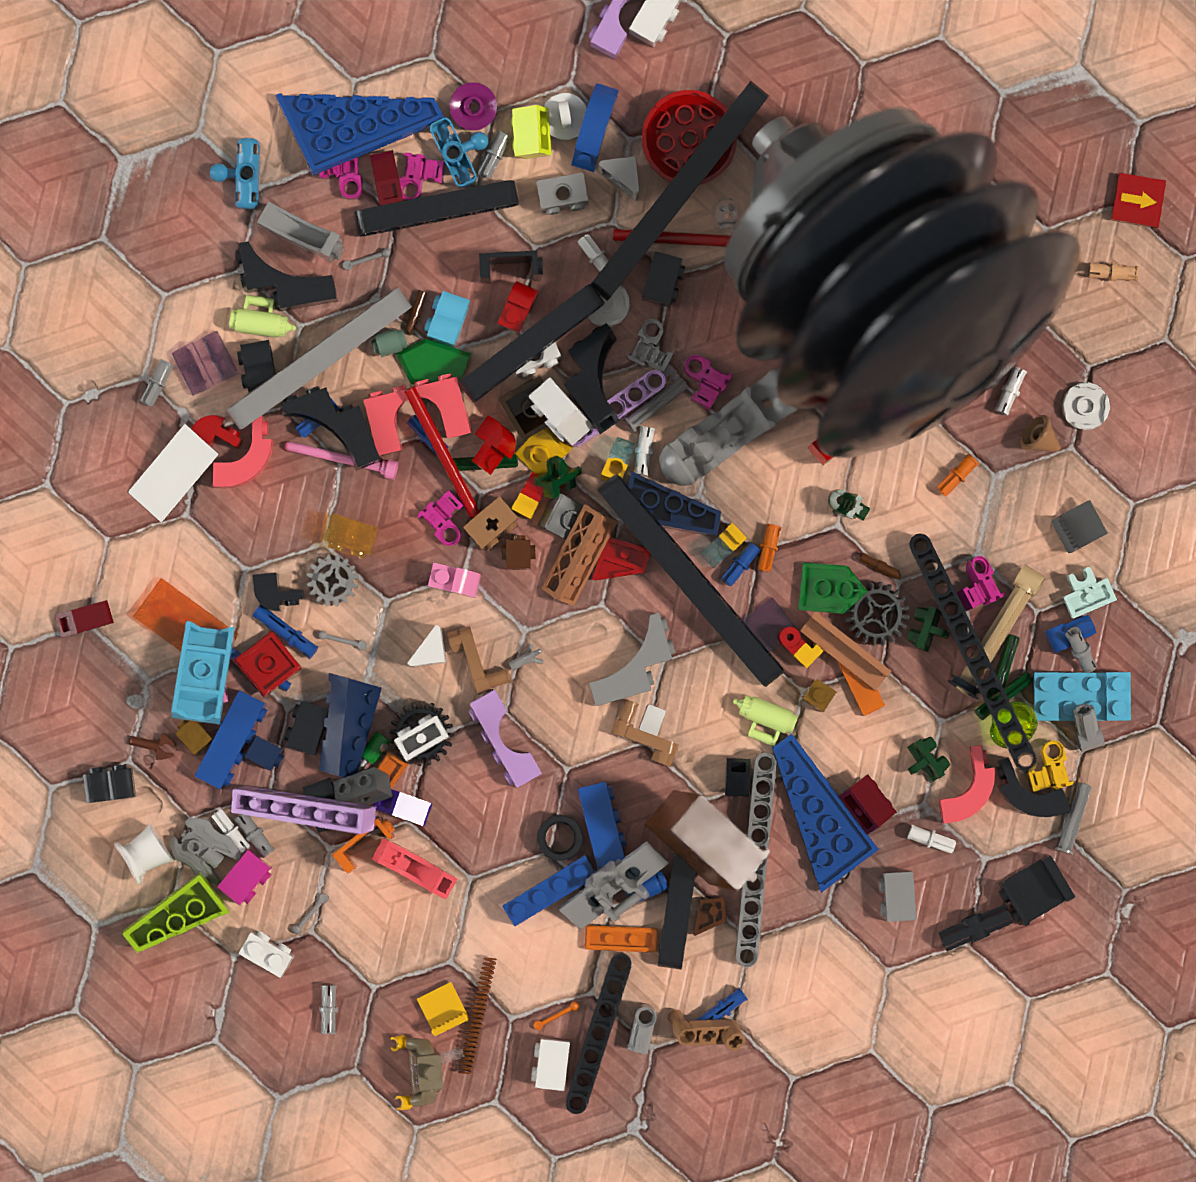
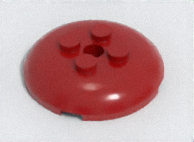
(670, 120)

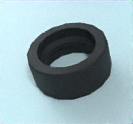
(541, 837)

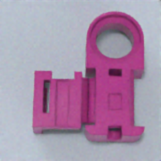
(420, 170)
(350, 174)
(712, 381)
(440, 514)
(984, 589)

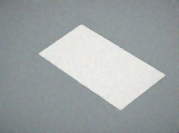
(173, 473)

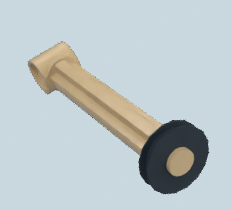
(1026, 586)

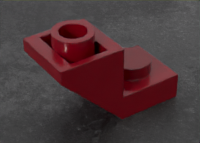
(386, 177)
(84, 619)

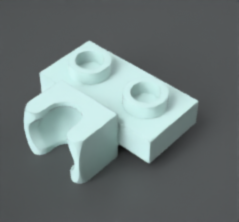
(1087, 594)

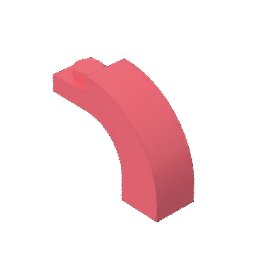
(251, 465)
(975, 796)
(414, 868)

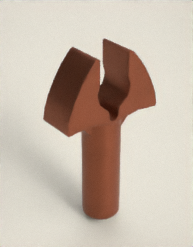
(154, 745)

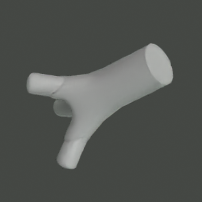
(526, 658)

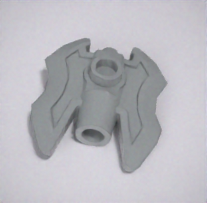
(203, 848)

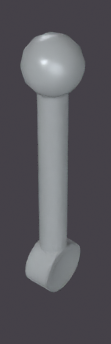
(347, 265)
(323, 635)
(322, 899)

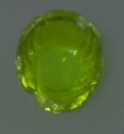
(1027, 719)

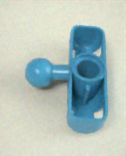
(245, 159)
(462, 163)

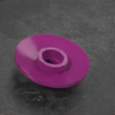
(464, 97)

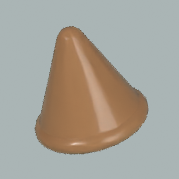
(1040, 435)

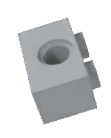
(572, 183)

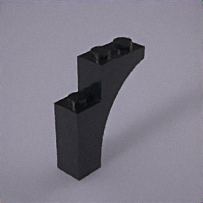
(291, 291)
(587, 386)
(347, 425)

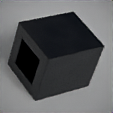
(737, 777)

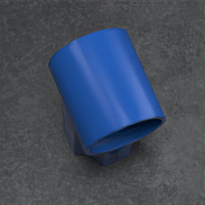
(1058, 639)

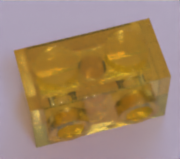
(352, 535)

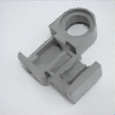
(650, 353)

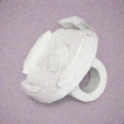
(565, 116)

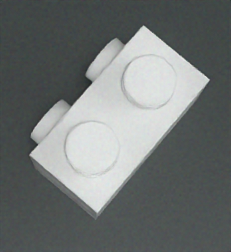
(421, 738)
(266, 953)
(551, 1064)

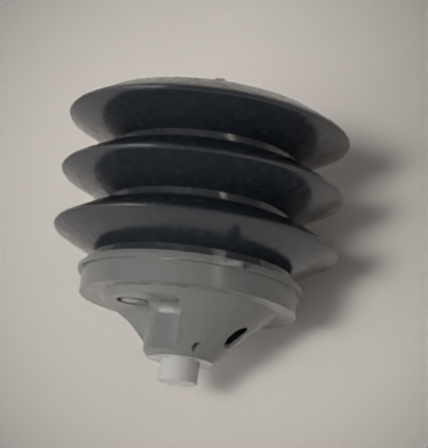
(889, 274)

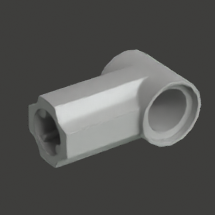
(1088, 731)
(642, 1031)

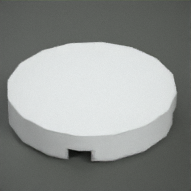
(613, 310)
(1085, 406)

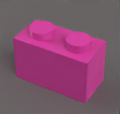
(245, 878)

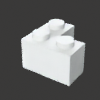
(561, 413)

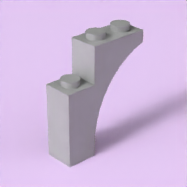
(301, 233)
(633, 677)

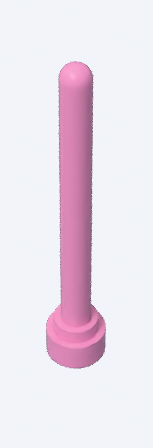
(387, 468)

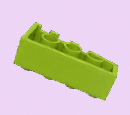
(182, 910)

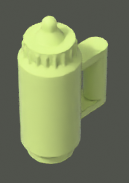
(259, 322)
(767, 715)

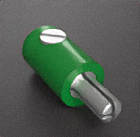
(373, 750)

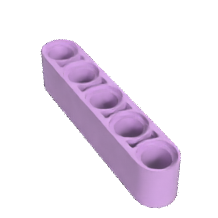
(628, 405)

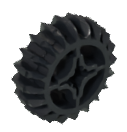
(402, 725)

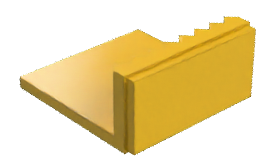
(540, 448)
(443, 1008)

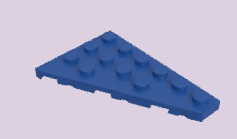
(344, 128)

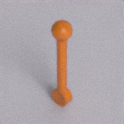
(538, 1025)

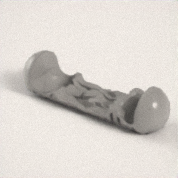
(723, 433)

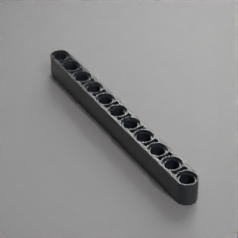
(679, 190)
(690, 580)
(971, 640)

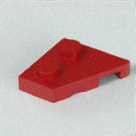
(620, 560)

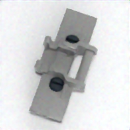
(610, 879)

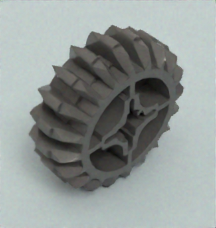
(895, 603)

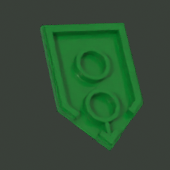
(432, 359)
(828, 588)

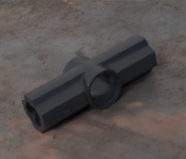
(975, 927)

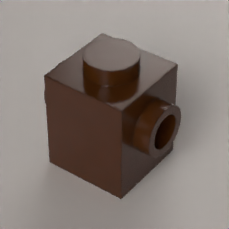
(518, 553)

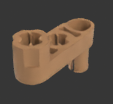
(462, 640)
(664, 749)
(691, 1033)

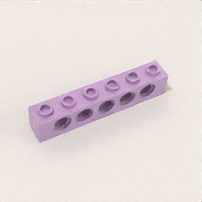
(303, 809)

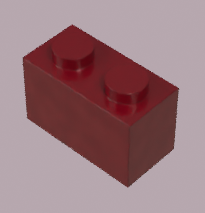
(867, 804)

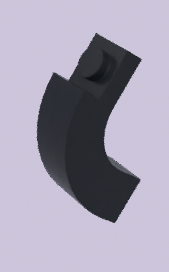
(1043, 805)

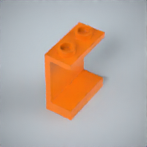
(342, 856)

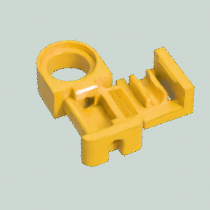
(1054, 774)

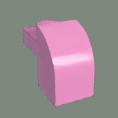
(454, 580)

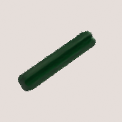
(466, 463)
(1005, 661)
(1011, 690)

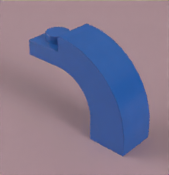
(594, 127)

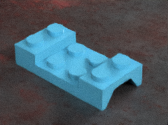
(202, 674)
(1060, 693)

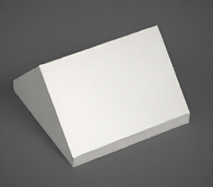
(430, 651)

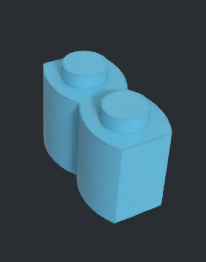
(448, 318)

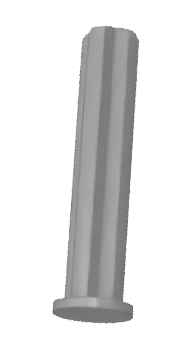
(655, 404)
(1074, 818)

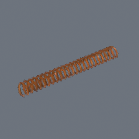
(481, 1007)

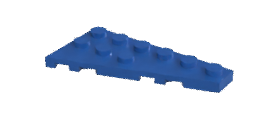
(826, 826)

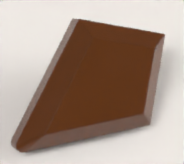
(710, 914)

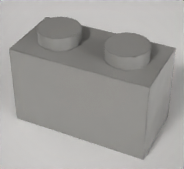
(898, 896)

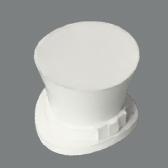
(144, 853)

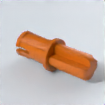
(957, 475)
(768, 547)

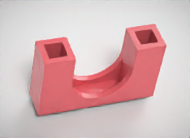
(383, 411)

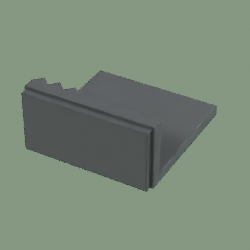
(561, 515)
(1079, 526)

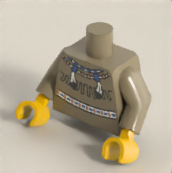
(424, 1071)

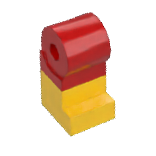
(528, 498)
(791, 640)

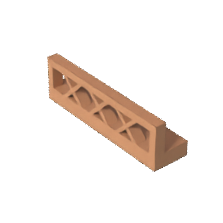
(581, 558)
(845, 651)

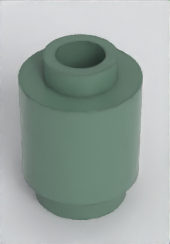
(389, 342)

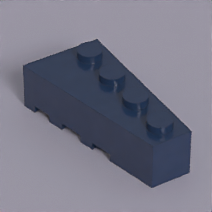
(675, 509)
(347, 724)

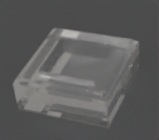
(451, 1055)

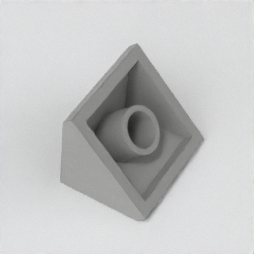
(621, 173)

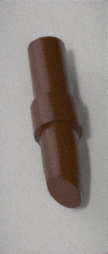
(415, 311)
(880, 566)

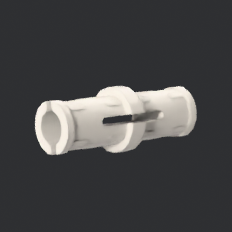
(1010, 390)
(644, 450)

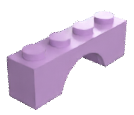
(609, 35)
(519, 766)

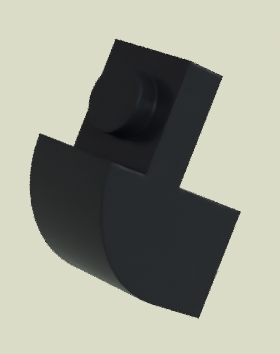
(268, 592)

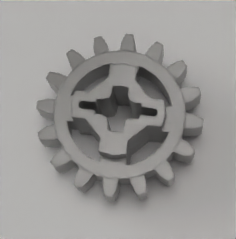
(322, 578)

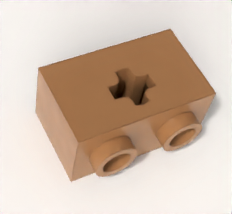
(495, 511)

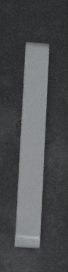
(319, 358)
(756, 895)

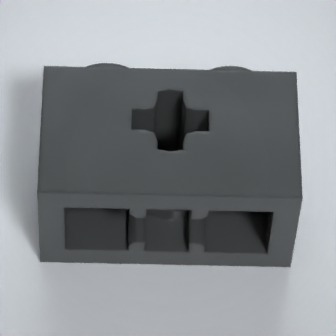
(363, 787)

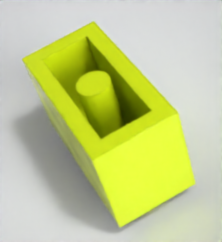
(531, 132)

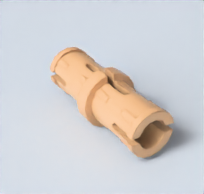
(1113, 271)

